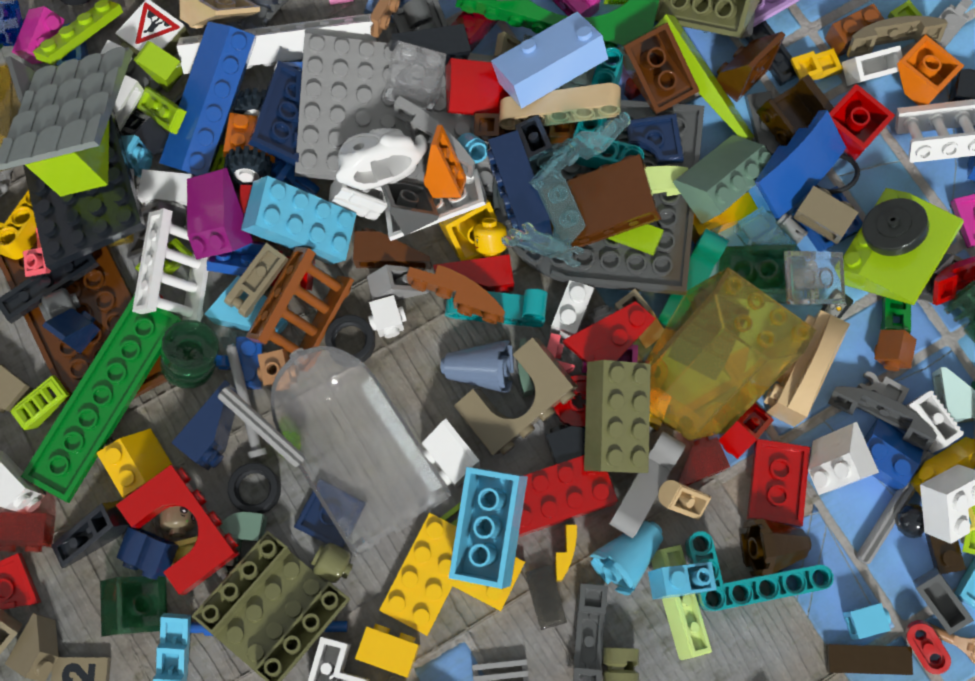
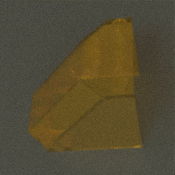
(721, 354)

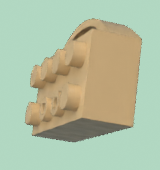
(801, 383)

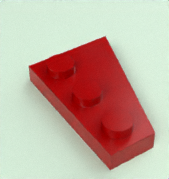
(611, 335)

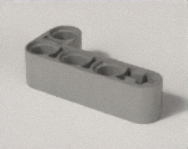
(646, 486)

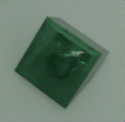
(132, 605)

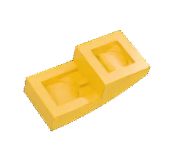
(817, 65)
(564, 559)

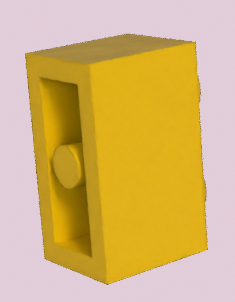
(388, 651)

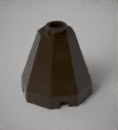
(772, 546)

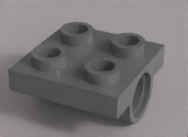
(419, 16)

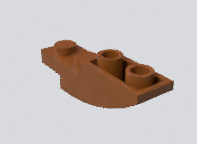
(467, 294)

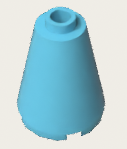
(627, 558)

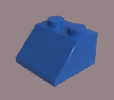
(892, 455)

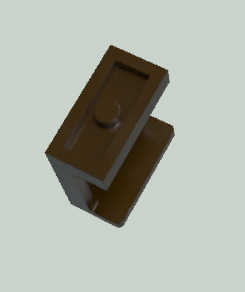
(793, 109)

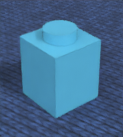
(867, 621)

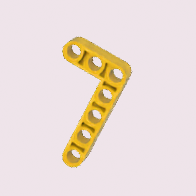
(19, 230)

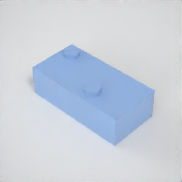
(550, 59)

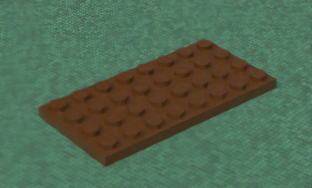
(101, 295)

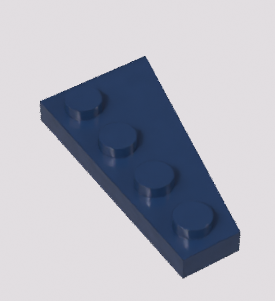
(279, 115)

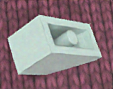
(955, 395)

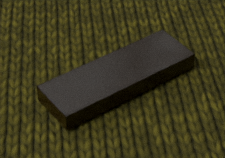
(869, 659)

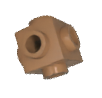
(270, 364)

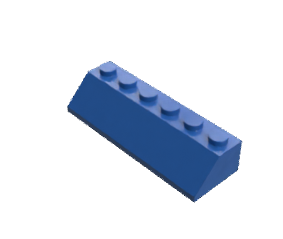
(209, 98)

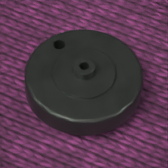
(895, 227)

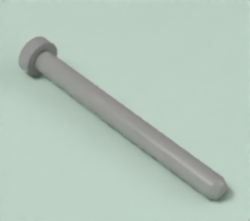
(256, 449)

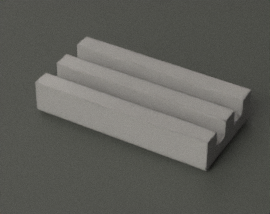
(524, 673)

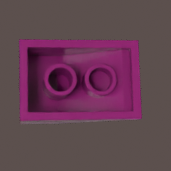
(214, 215)

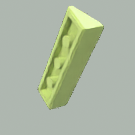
(683, 611)

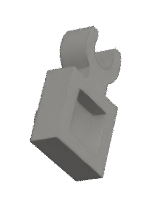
(886, 387)

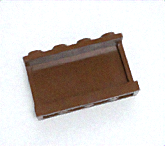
(613, 200)

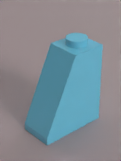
(228, 316)

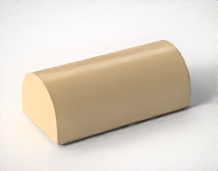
(683, 499)

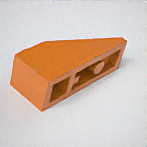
(444, 172)

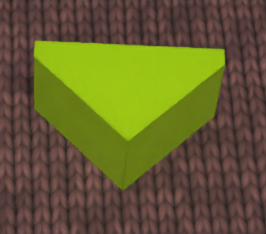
(159, 65)

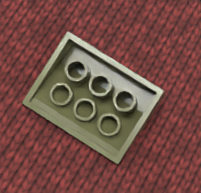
(712, 16)

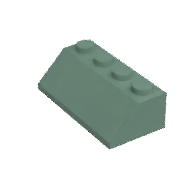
(722, 176)

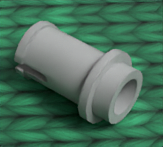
(793, 229)

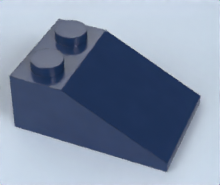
(207, 432)

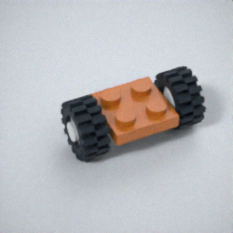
(243, 160)

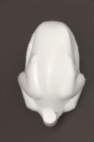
(378, 158)

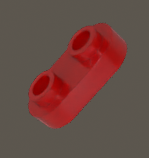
(928, 645)

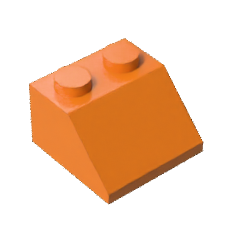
(927, 70)

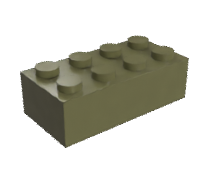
(617, 416)

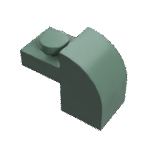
(244, 527)

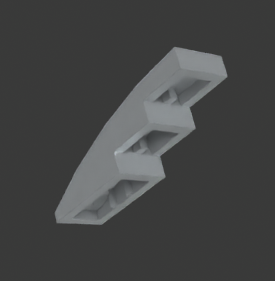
(426, 125)

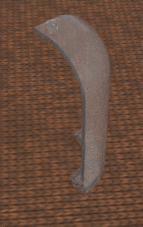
(354, 446)

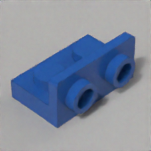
(235, 261)

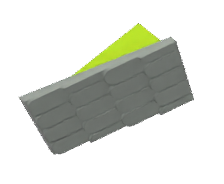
(66, 122)

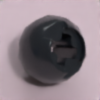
(910, 521)

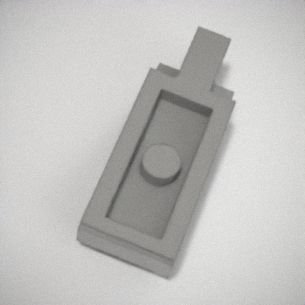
(956, 19)

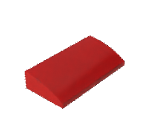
(472, 87)

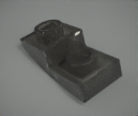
(545, 597)

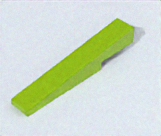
(706, 81)

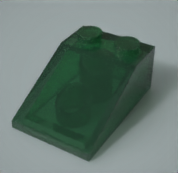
(760, 266)

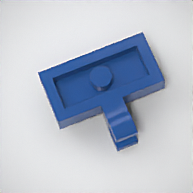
(249, 361)

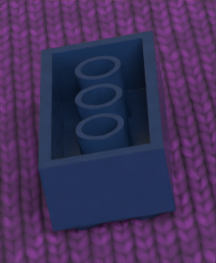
(513, 173)

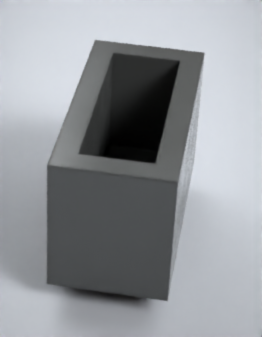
(942, 601)

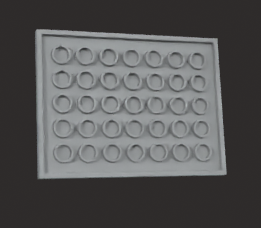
(344, 97)

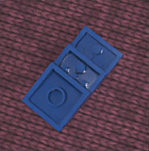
(800, 164)

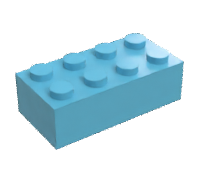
(298, 220)
(488, 527)

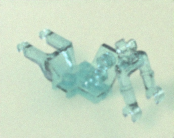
(558, 197)

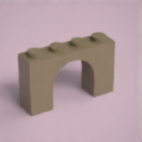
(551, 388)

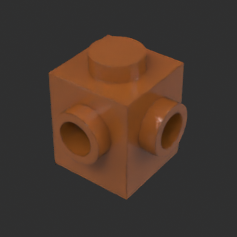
(895, 349)

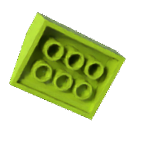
(906, 274)

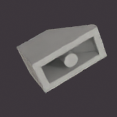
(392, 281)

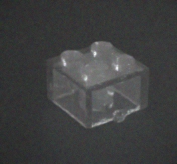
(415, 75)

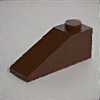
(376, 250)

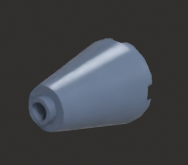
(481, 366)

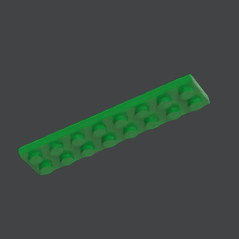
(99, 402)

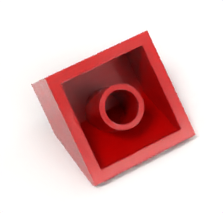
(859, 120)

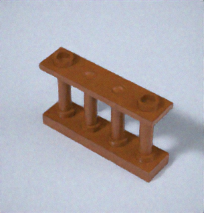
(288, 285)

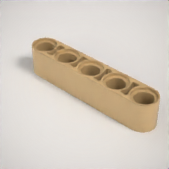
(565, 106)

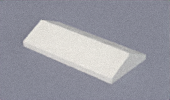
(472, 198)

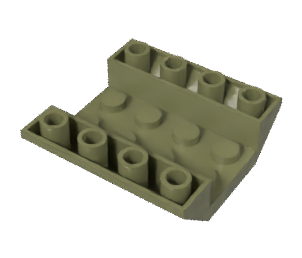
(270, 609)

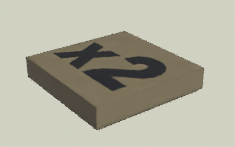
(81, 669)

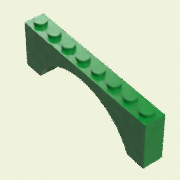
(616, 26)

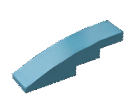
(174, 647)

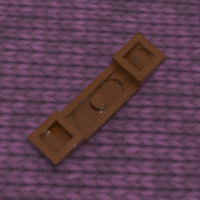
(487, 127)

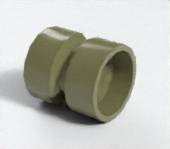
(620, 664)

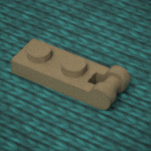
(256, 279)

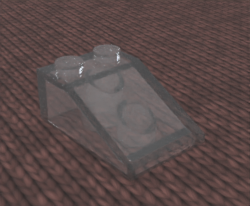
(814, 278)

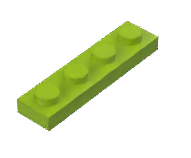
(77, 32)

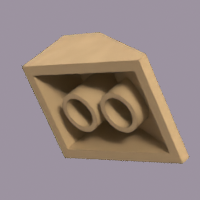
(200, 12)

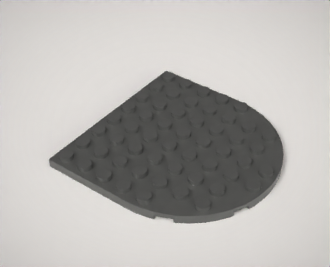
(612, 263)

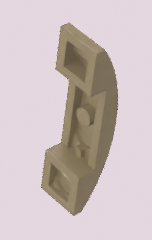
(896, 30)

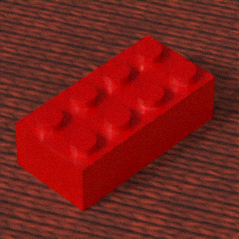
(564, 494)

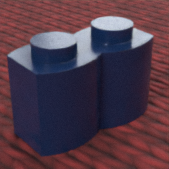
(146, 552)

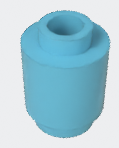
(474, 146)

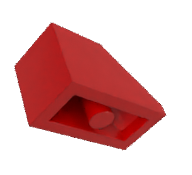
(745, 431)

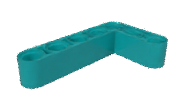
(607, 74)
(750, 586)

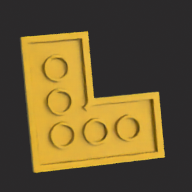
(425, 581)

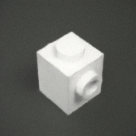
(386, 317)

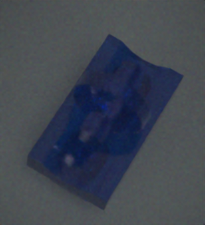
(10, 22)

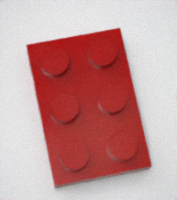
(778, 482)

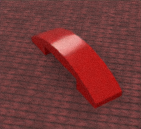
(953, 279)

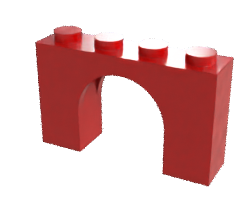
(212, 546)

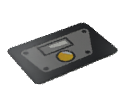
(838, 310)

